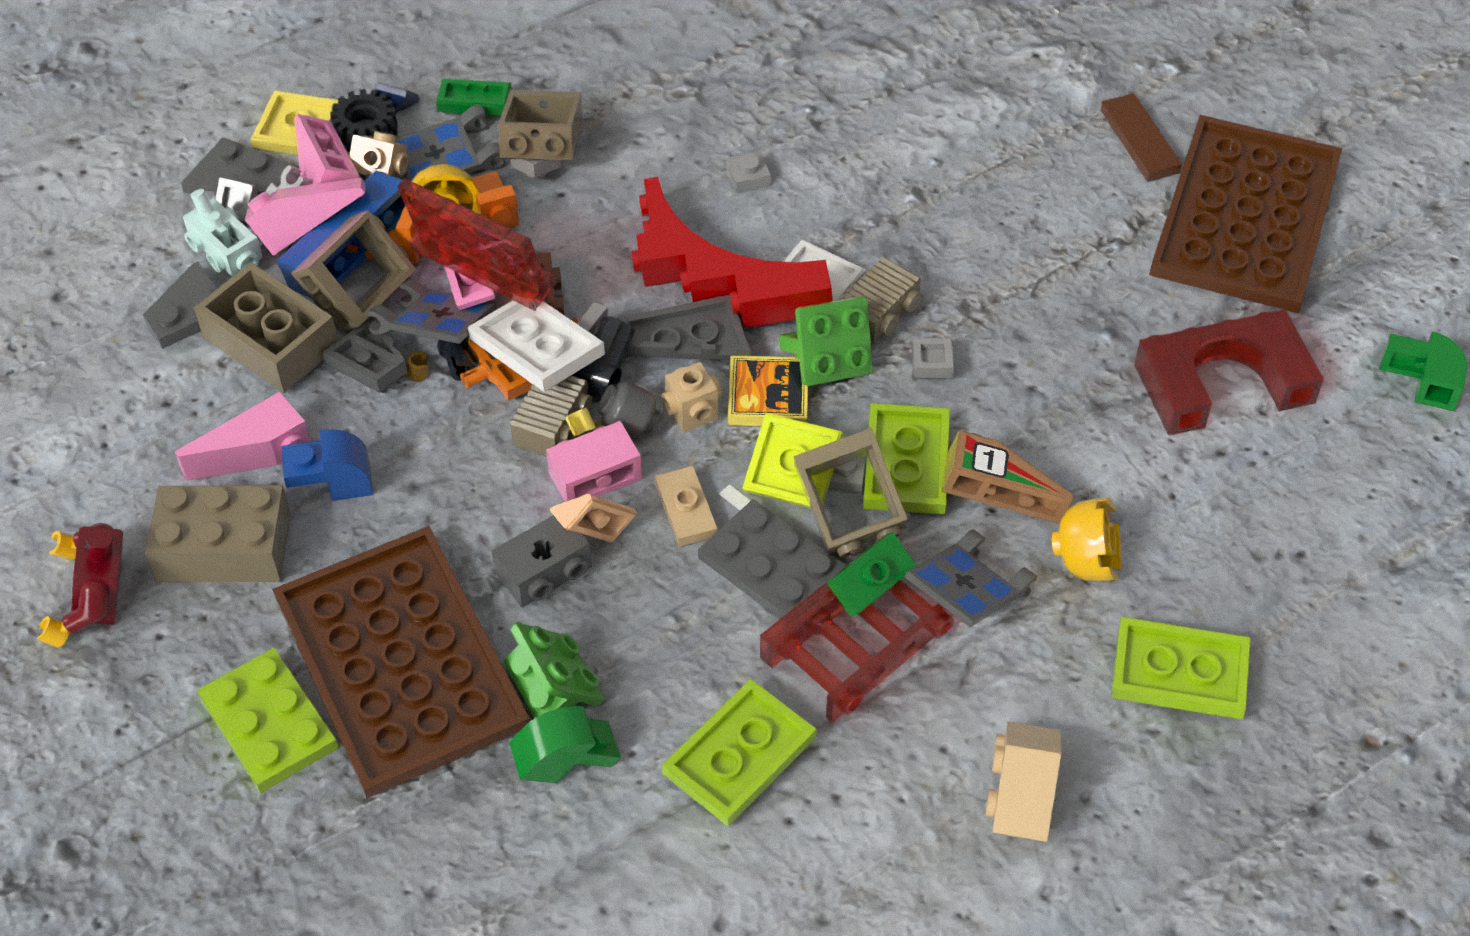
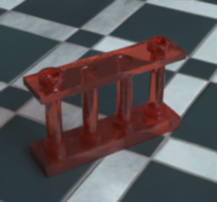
(816, 617)

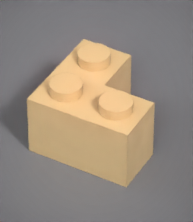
(1028, 773)

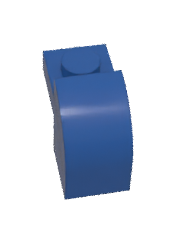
(334, 459)

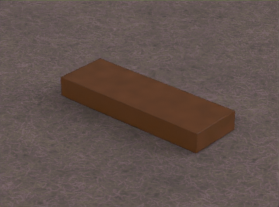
(1141, 137)

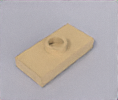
(685, 506)

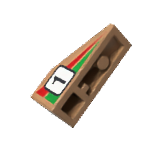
(999, 477)

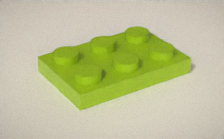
(915, 453)
(1181, 668)
(267, 720)
(739, 752)

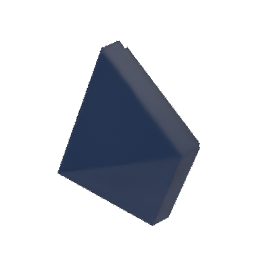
(400, 97)

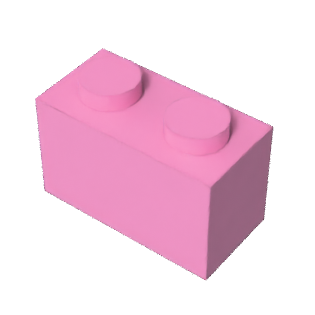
(594, 462)

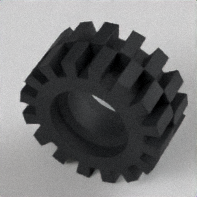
(361, 108)

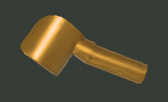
(416, 366)

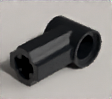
(607, 369)

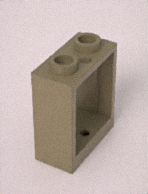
(557, 124)
(329, 293)
(837, 454)

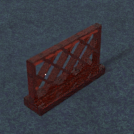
(475, 246)

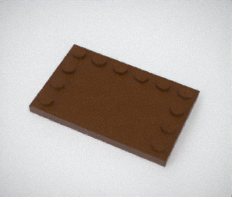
(1247, 213)
(400, 661)

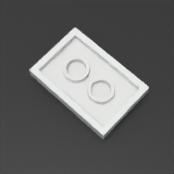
(536, 343)

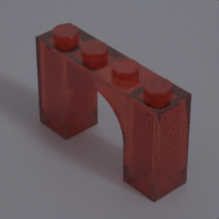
(1262, 342)

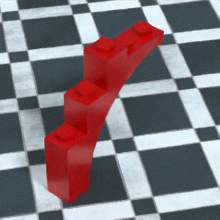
(757, 288)

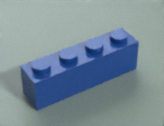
(380, 198)

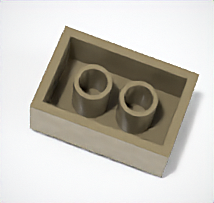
(266, 327)
(218, 533)

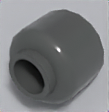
(631, 406)

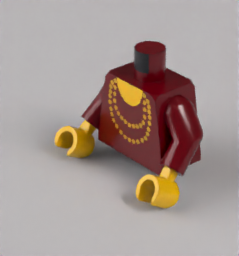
(95, 580)

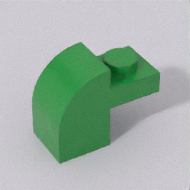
(1435, 363)
(558, 741)

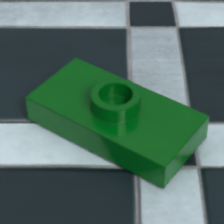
(460, 95)
(871, 574)

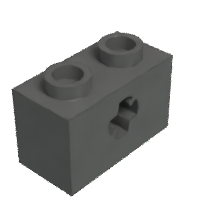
(541, 560)

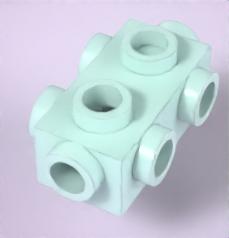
(220, 235)

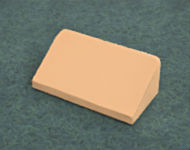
(594, 516)

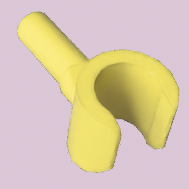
(581, 422)

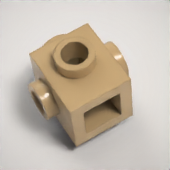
(378, 154)
(691, 396)

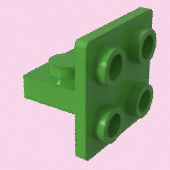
(831, 341)
(550, 670)

